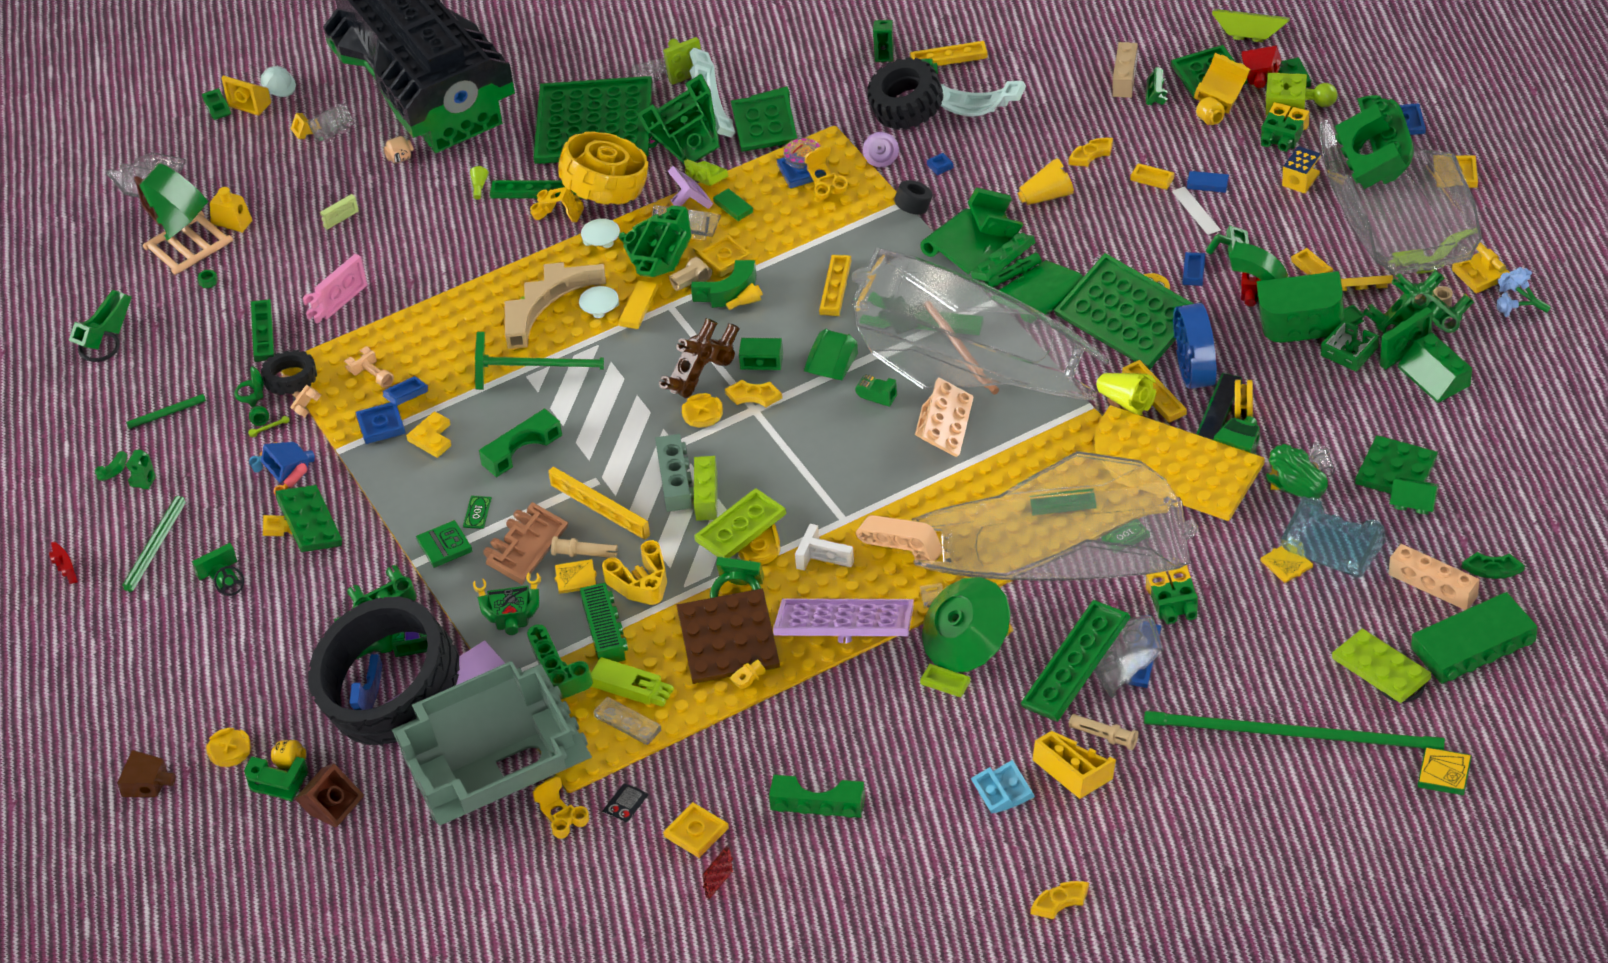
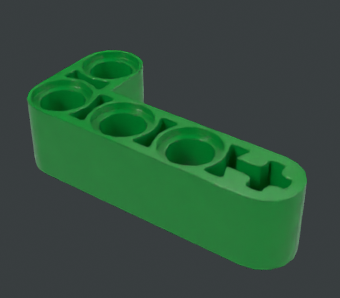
(570, 678)

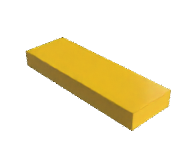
(638, 304)

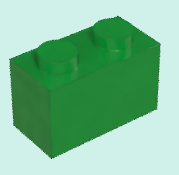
(761, 354)
(1414, 494)

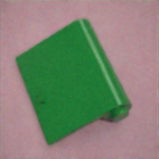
(962, 242)
(1043, 286)

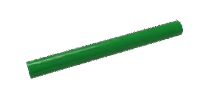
(165, 411)

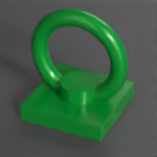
(737, 572)

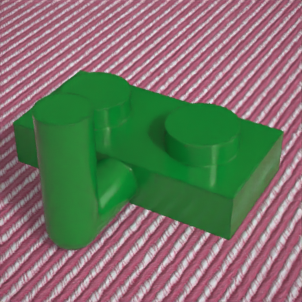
(1233, 235)

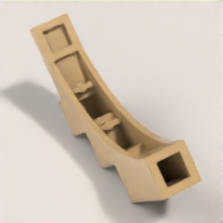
(539, 294)

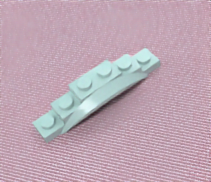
(704, 66)
(981, 103)

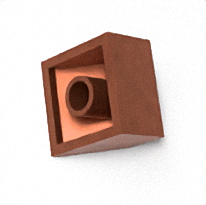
(329, 796)

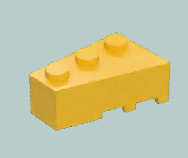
(1071, 765)

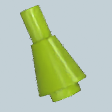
(478, 177)

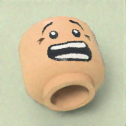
(398, 149)

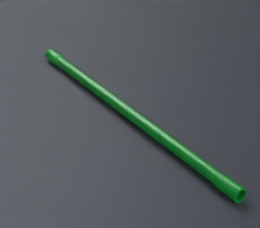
(1163, 719)

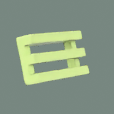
(341, 209)

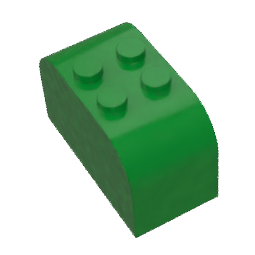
(1300, 306)

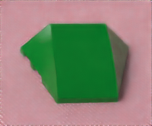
(172, 198)

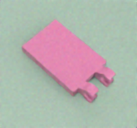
(336, 289)

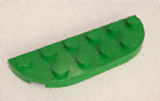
(1396, 133)

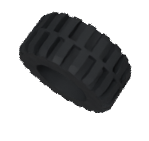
(909, 109)

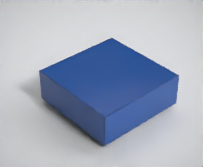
(940, 164)

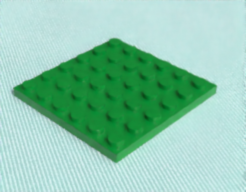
(590, 107)

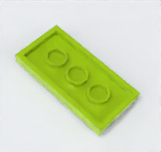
(740, 524)
(1381, 665)

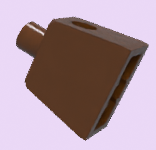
(144, 776)

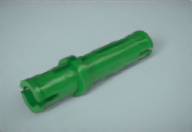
(1019, 267)

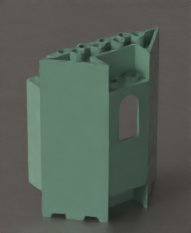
(479, 723)

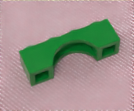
(538, 429)
(843, 800)

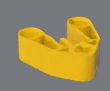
(647, 588)

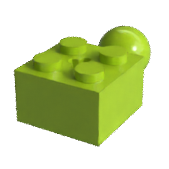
(1292, 91)

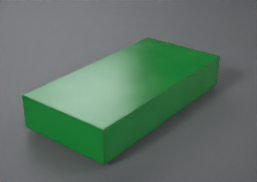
(733, 204)

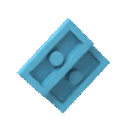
(1002, 787)

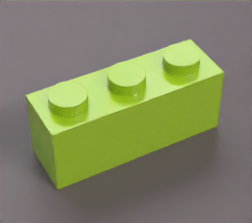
(705, 488)

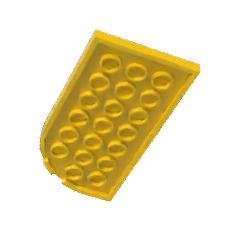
(1198, 469)

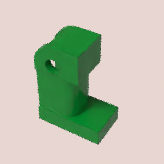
(275, 781)

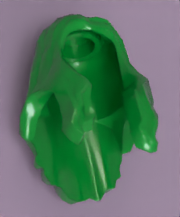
(1296, 473)

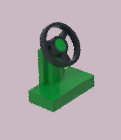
(217, 566)

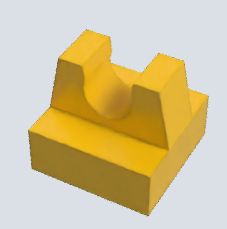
(300, 126)

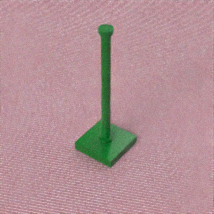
(483, 361)

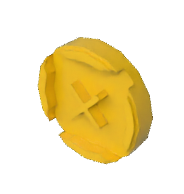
(702, 410)
(228, 747)

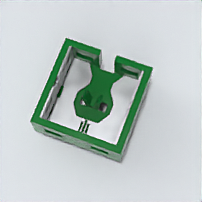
(1342, 338)

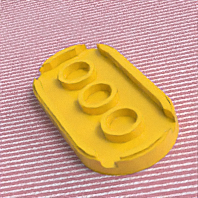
(763, 548)

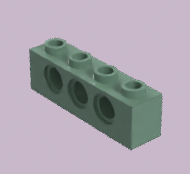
(673, 472)

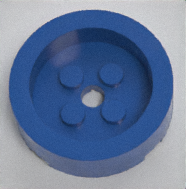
(1195, 346)

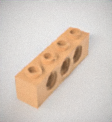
(1434, 577)

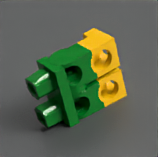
(1283, 128)
(1172, 595)

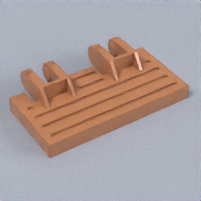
(526, 542)

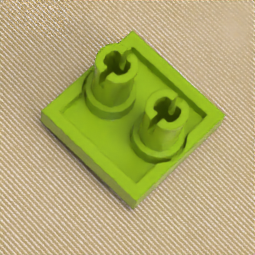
(678, 59)

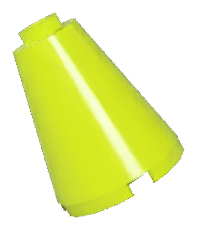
(1128, 390)

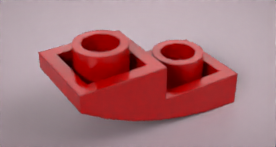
(63, 562)

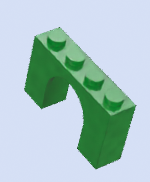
(1354, 133)

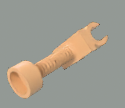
(383, 378)
(303, 399)

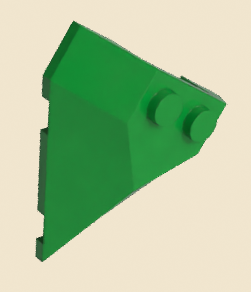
(658, 242)

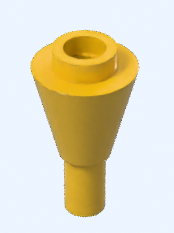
(748, 295)

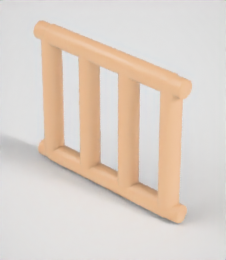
(191, 258)

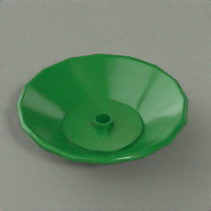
(976, 634)

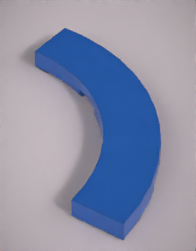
(364, 697)

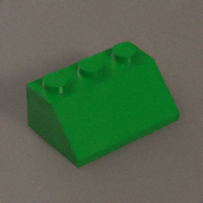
(1436, 368)

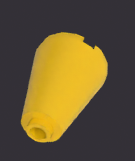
(1046, 184)

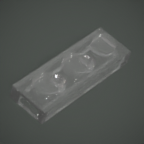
(627, 720)

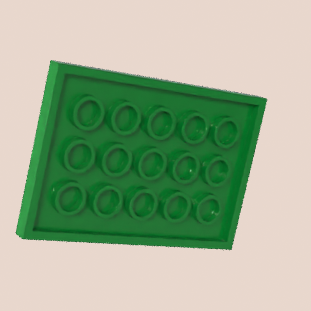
(1123, 310)

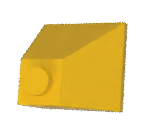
(246, 95)

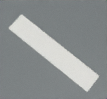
(1196, 210)

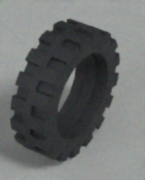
(284, 361)

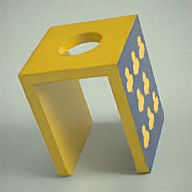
(1299, 170)

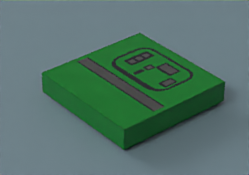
(444, 543)

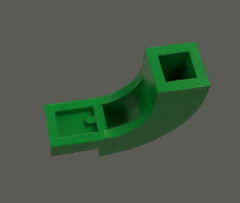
(1256, 261)
(728, 289)

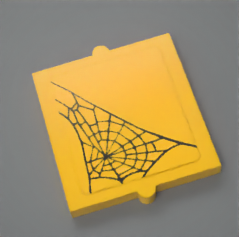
(1285, 564)
(575, 575)

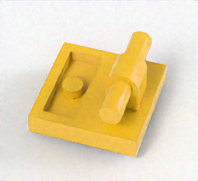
(1480, 271)

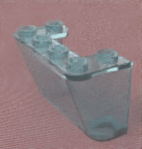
(1331, 539)

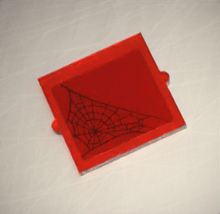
(717, 872)

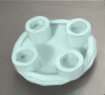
(600, 233)
(598, 300)

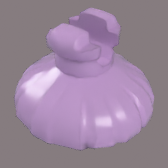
(885, 154)

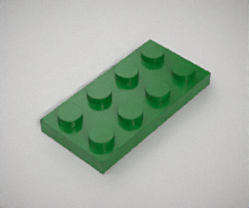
(308, 518)

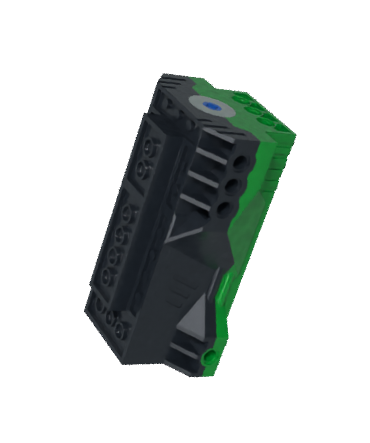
(427, 64)

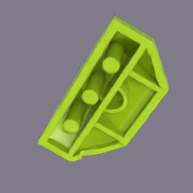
(1249, 24)

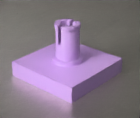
(689, 188)

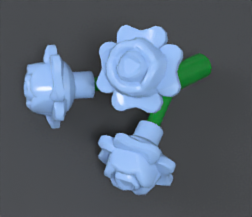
(1513, 281)

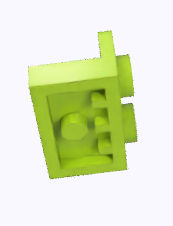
(705, 172)

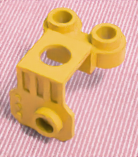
(816, 161)
(548, 200)
(548, 798)

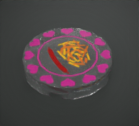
(797, 149)

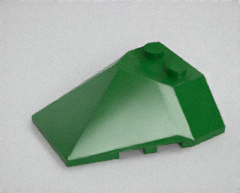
(685, 123)

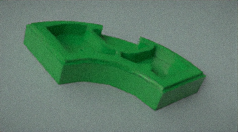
(1493, 567)

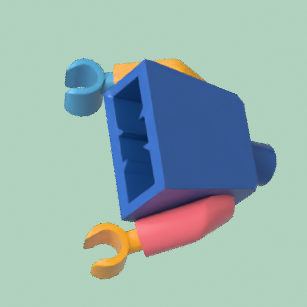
(284, 461)

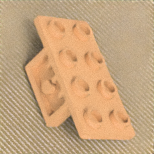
(945, 417)

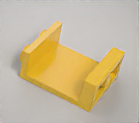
(1223, 81)

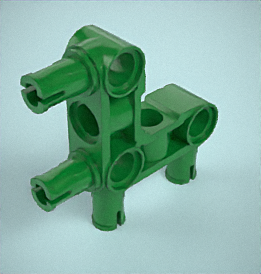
(1407, 305)
(399, 586)

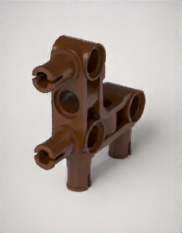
(697, 353)

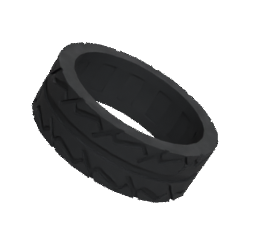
(353, 635)

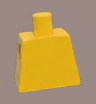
(229, 211)

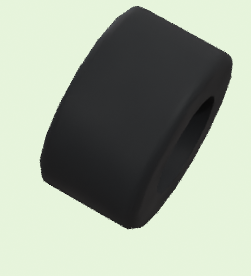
(913, 197)

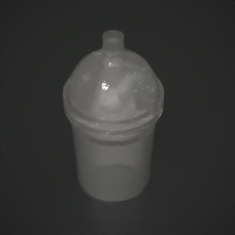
(1321, 459)

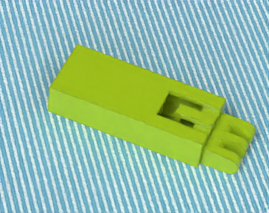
(618, 679)

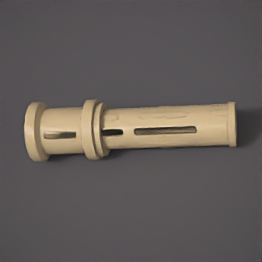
(573, 547)
(1113, 733)

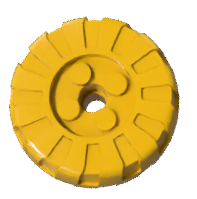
(603, 168)

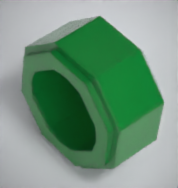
(207, 278)

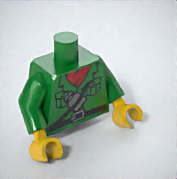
(509, 606)

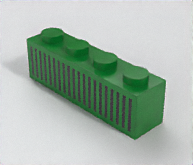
(602, 622)

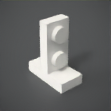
(822, 550)

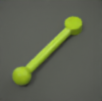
(253, 432)

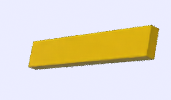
(599, 503)

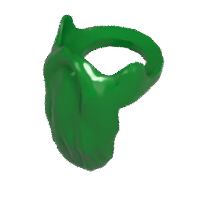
(256, 384)

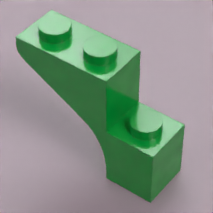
(107, 318)

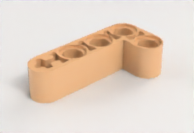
(901, 534)

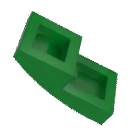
(216, 104)

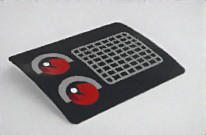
(625, 802)

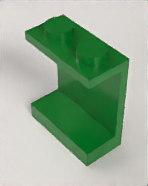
(990, 215)

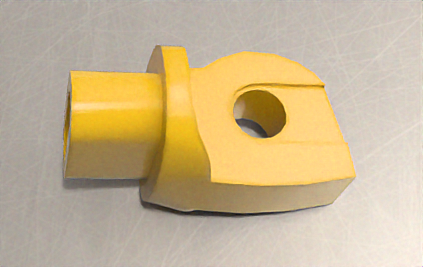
(749, 672)

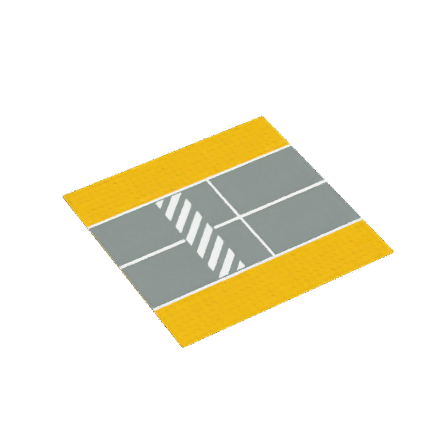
(811, 452)

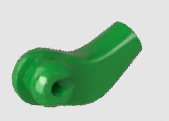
(114, 468)

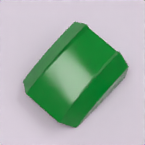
(831, 354)

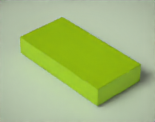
(945, 680)

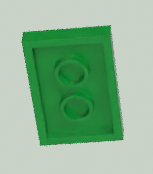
(1401, 338)

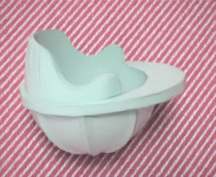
(278, 81)

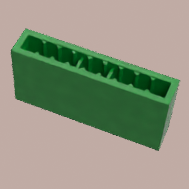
(1474, 637)

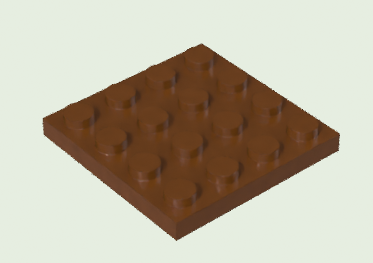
(727, 634)

